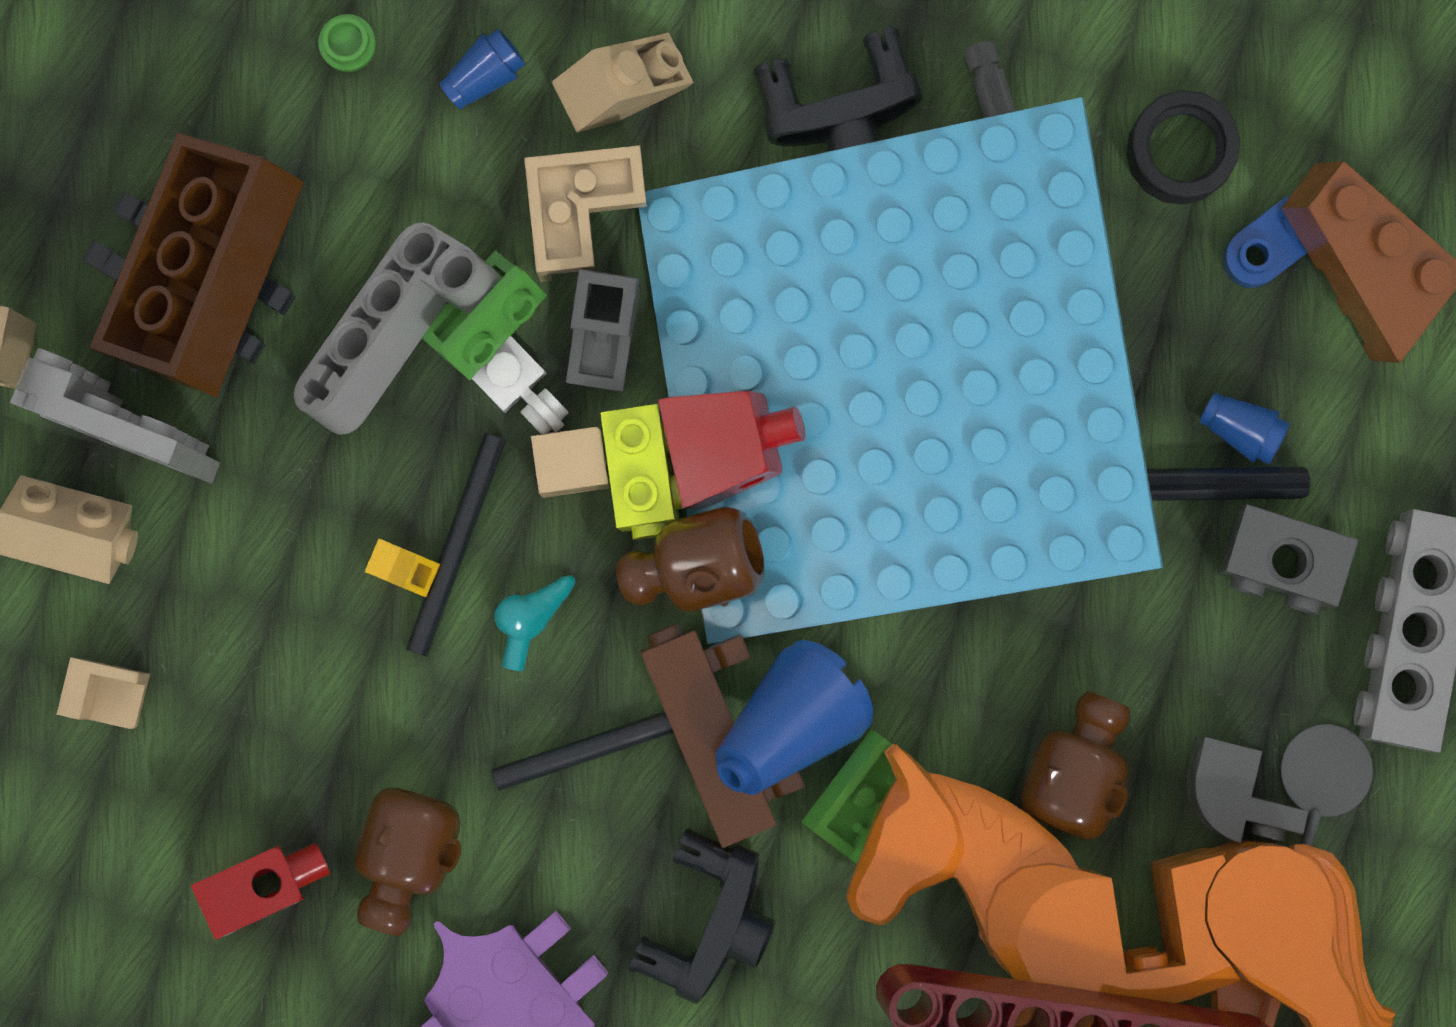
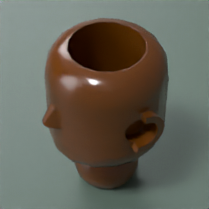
(696, 562)
(1077, 775)
(405, 852)

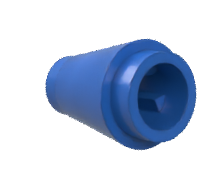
(483, 69)
(1246, 427)

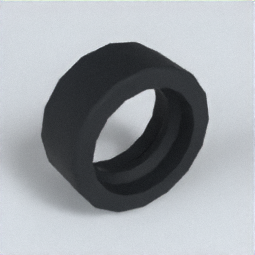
(1203, 108)

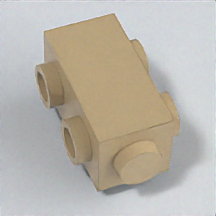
(66, 529)

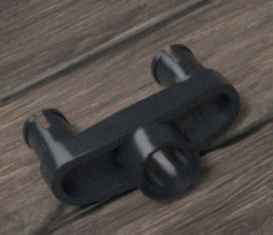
(845, 118)
(732, 928)

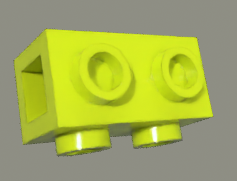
(640, 470)

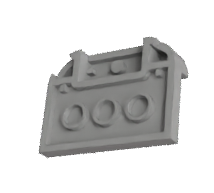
(82, 402)

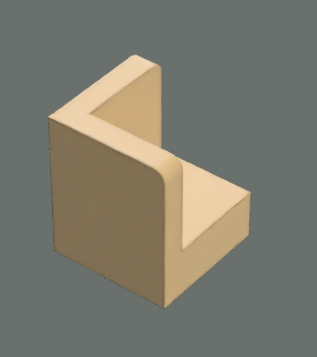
(570, 462)
(103, 693)

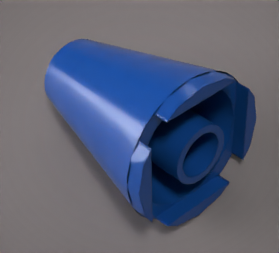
(793, 719)

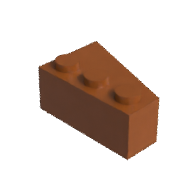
(1374, 257)

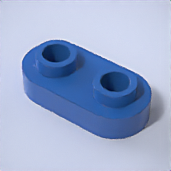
(1277, 241)

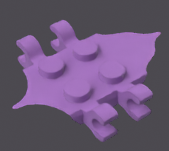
(505, 982)

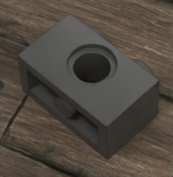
(1321, 555)

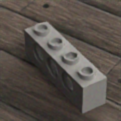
(1432, 663)

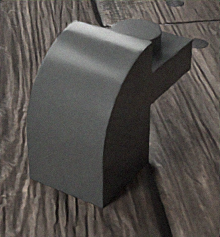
(602, 329)
(1221, 793)

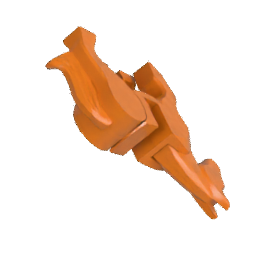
(1233, 918)

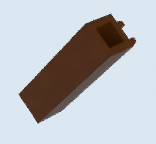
(701, 721)

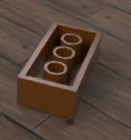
(197, 264)

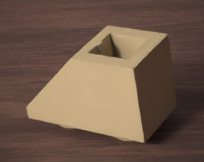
(621, 81)

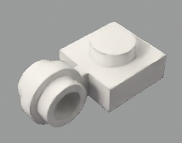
(511, 377)

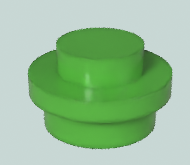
(347, 43)

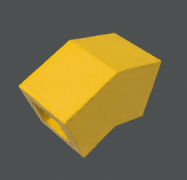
(402, 567)

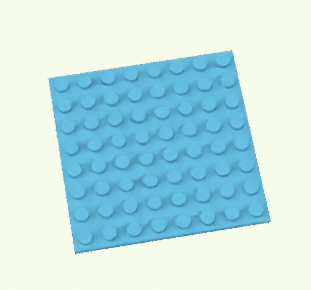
(950, 359)

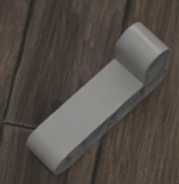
(388, 322)

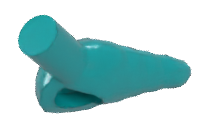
(527, 617)

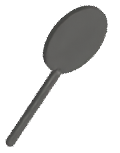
(1325, 773)

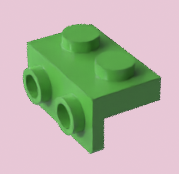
(473, 339)
(852, 798)

